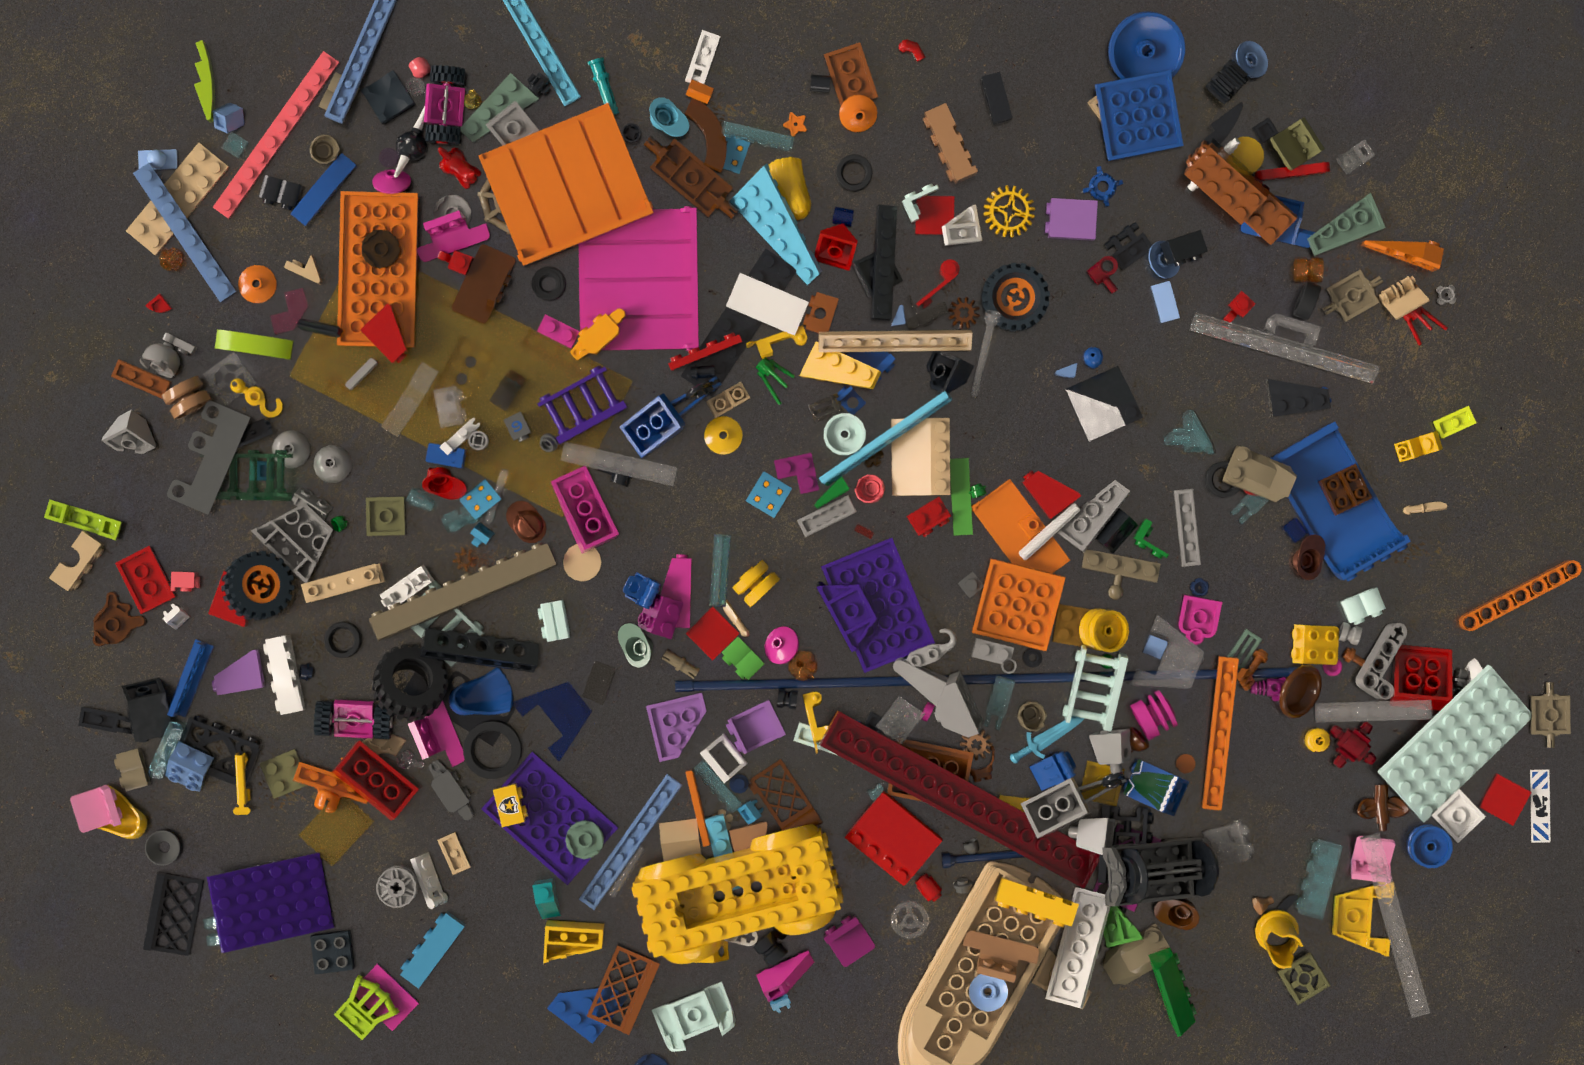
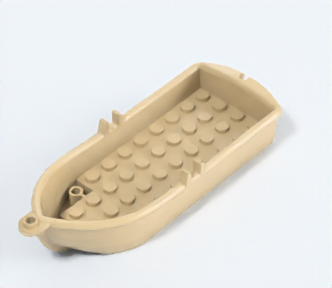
(940, 1019)

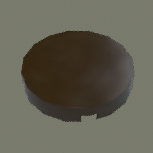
(380, 249)

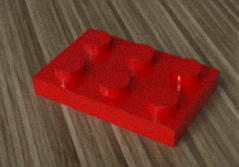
(145, 580)

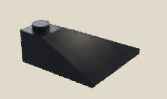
(1103, 403)

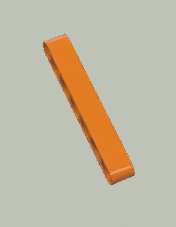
(1529, 594)

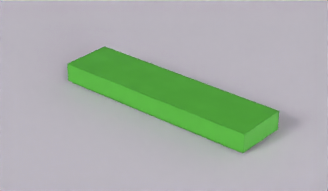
(960, 496)

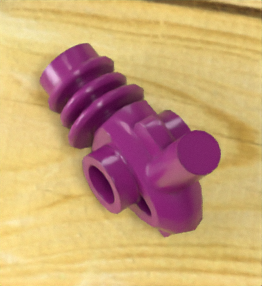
(1272, 687)

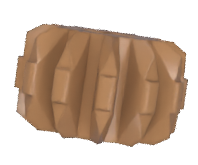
(983, 744)

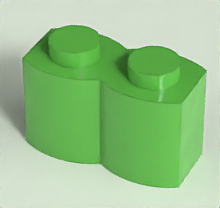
(742, 658)

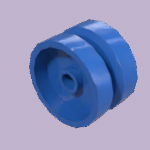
(1421, 837)

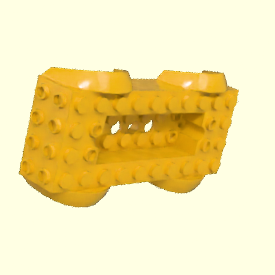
(690, 925)

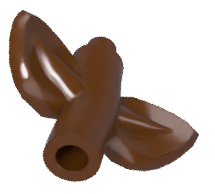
(1382, 807)

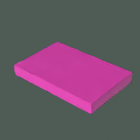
(399, 995)

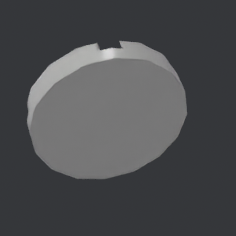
(451, 204)

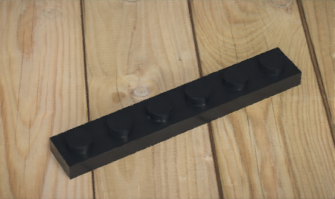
(884, 262)

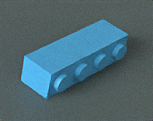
(433, 949)

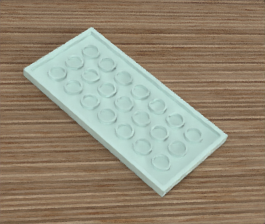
(1455, 743)

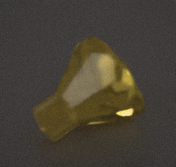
(472, 99)

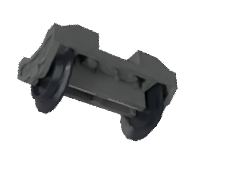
(1134, 873)

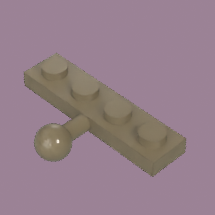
(1120, 567)

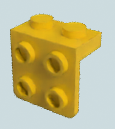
(1315, 644)

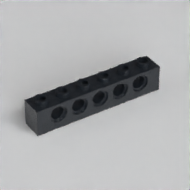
(489, 657)

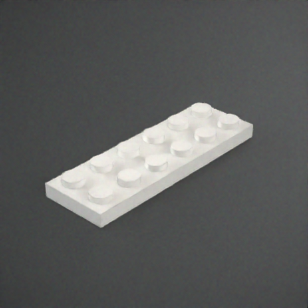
(1078, 950)

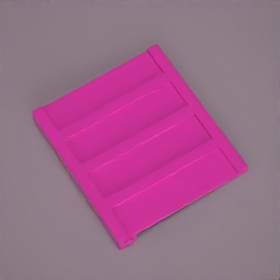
(649, 274)

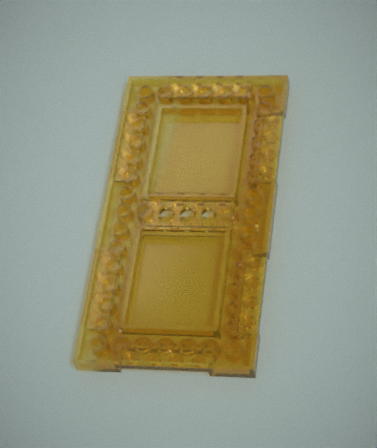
(445, 343)

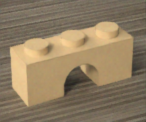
(88, 549)

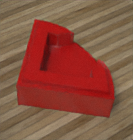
(159, 304)

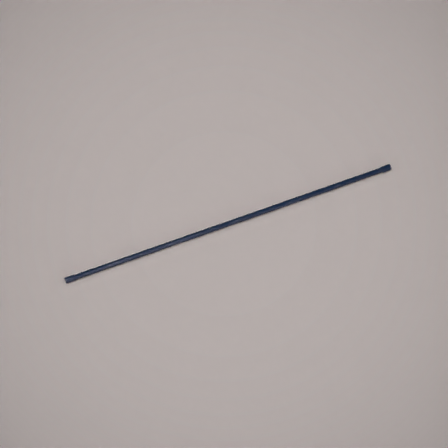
(690, 685)

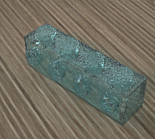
(1319, 879)

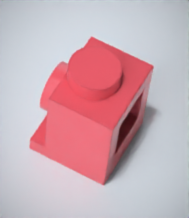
(184, 580)

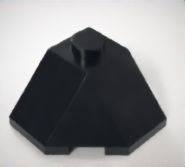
(947, 371)

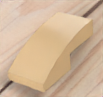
(728, 399)

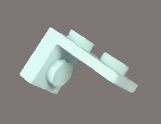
(913, 210)

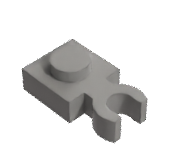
(184, 347)

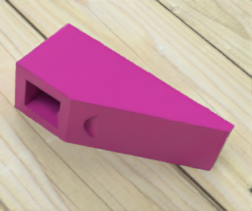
(782, 977)

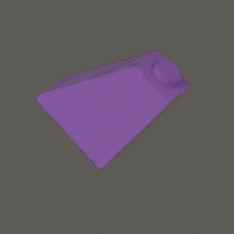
(241, 675)

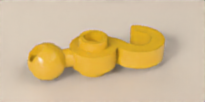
(255, 396)

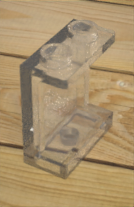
(1311, 330)

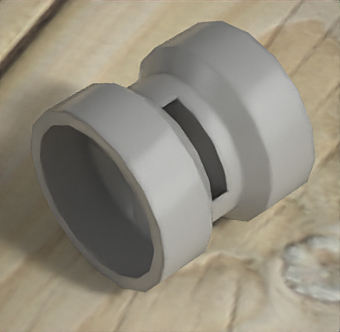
(478, 440)
(1350, 633)

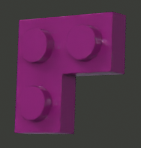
(802, 467)

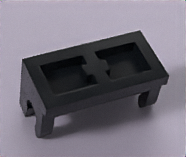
(256, 432)

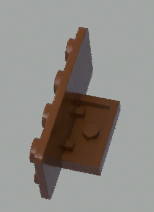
(483, 284)

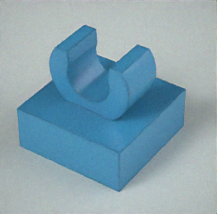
(481, 534)
(750, 812)
(780, 1002)

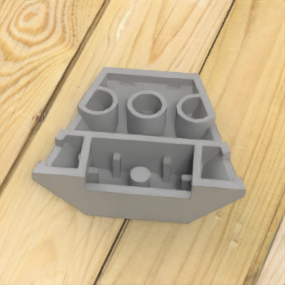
(297, 539)

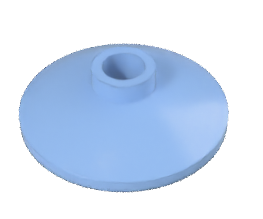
(988, 1002)

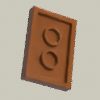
(850, 73)

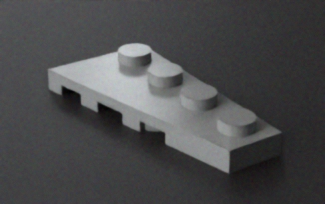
(1094, 516)

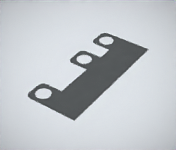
(217, 458)

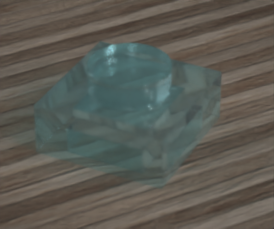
(235, 145)

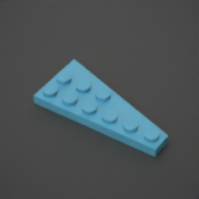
(773, 219)

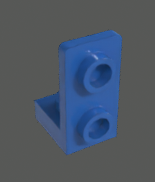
(438, 456)

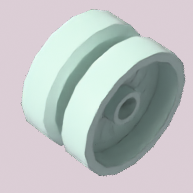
(850, 424)

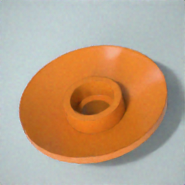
(854, 105)
(264, 290)

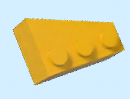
(571, 938)

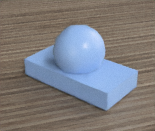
(159, 159)

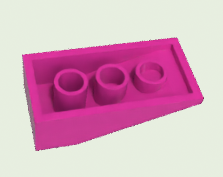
(584, 509)

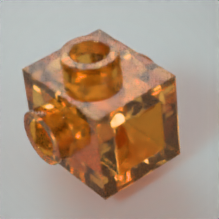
(803, 665)

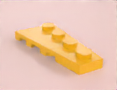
(839, 369)

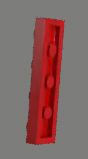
(712, 347)

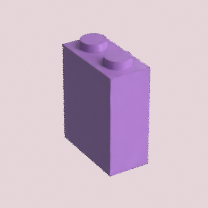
(1071, 219)

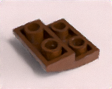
(1345, 489)

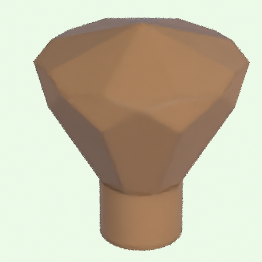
(1261, 904)

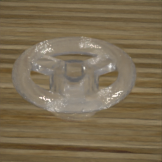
(922, 925)

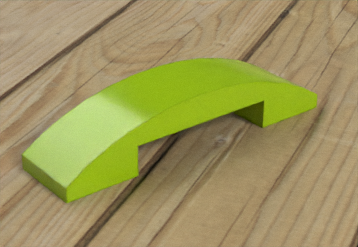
(254, 344)
(83, 519)

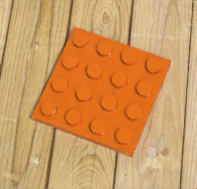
(1018, 604)

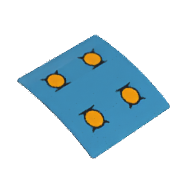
(735, 154)
(768, 494)
(480, 499)

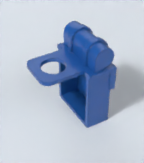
(641, 590)
(1053, 770)

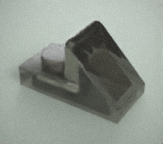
(508, 390)

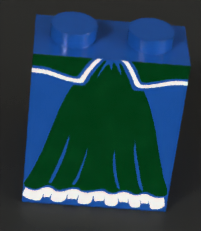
(1155, 787)

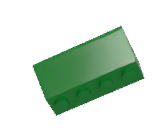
(1172, 990)

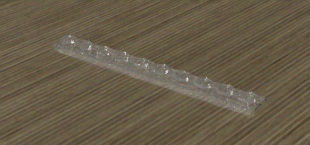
(1284, 348)
(1395, 925)

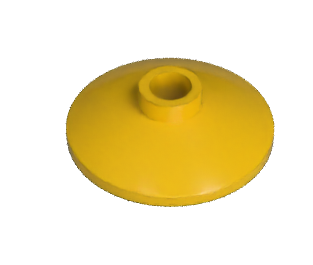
(733, 438)

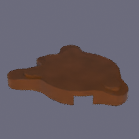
(113, 622)

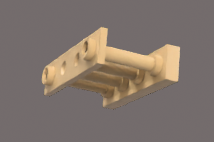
(343, 582)

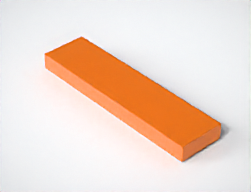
(697, 807)

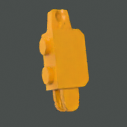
(599, 335)

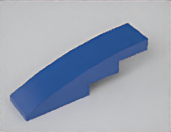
(323, 189)

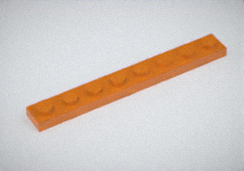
(1220, 733)

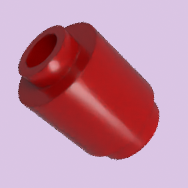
(928, 887)

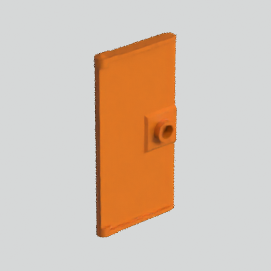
(1014, 525)

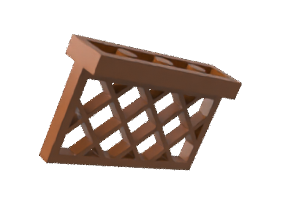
(639, 994)

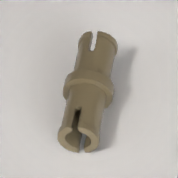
(680, 663)

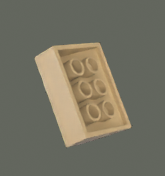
(922, 459)

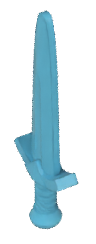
(1044, 739)

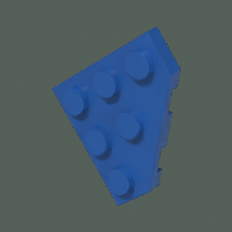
(574, 1006)

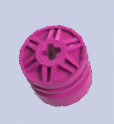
(1153, 715)

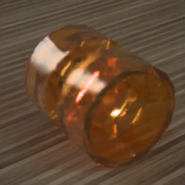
(1308, 269)

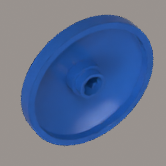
(1146, 45)

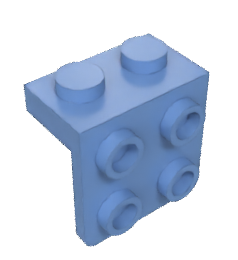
(188, 766)

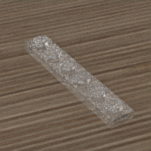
(618, 464)
(1373, 711)

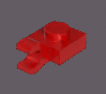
(1240, 306)

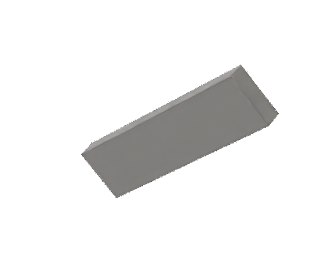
(1187, 527)

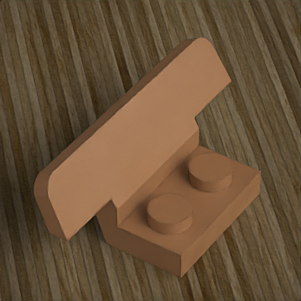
(998, 955)

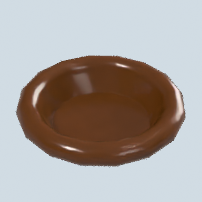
(1300, 691)

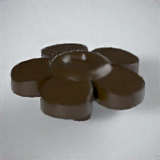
(874, 459)

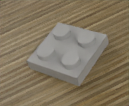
(511, 124)

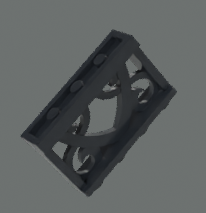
(217, 771)

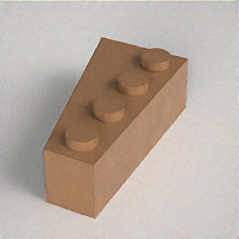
(950, 144)

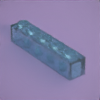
(165, 750)
(717, 786)

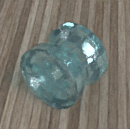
(875, 792)

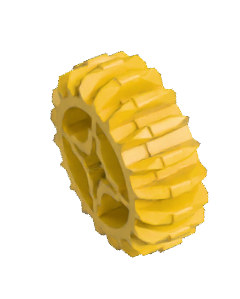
(1000, 209)

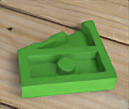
(1119, 928)

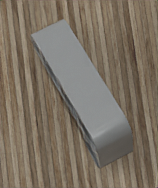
(1384, 659)

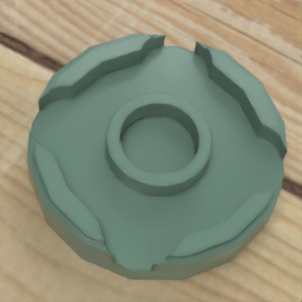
(584, 839)

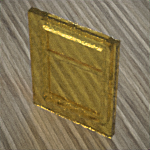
(337, 831)

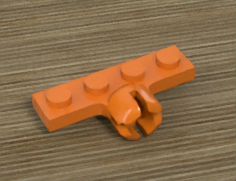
(328, 786)

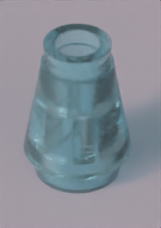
(419, 499)

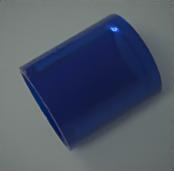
(843, 215)
(1295, 530)

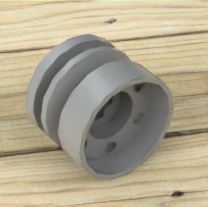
(407, 880)

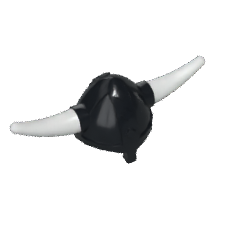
(411, 145)

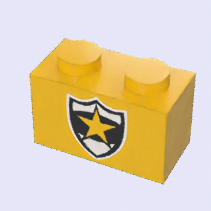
(509, 805)

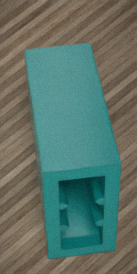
(546, 898)

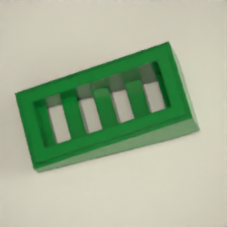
(837, 489)

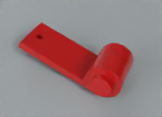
(948, 271)

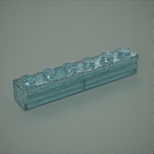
(758, 135)
(719, 570)

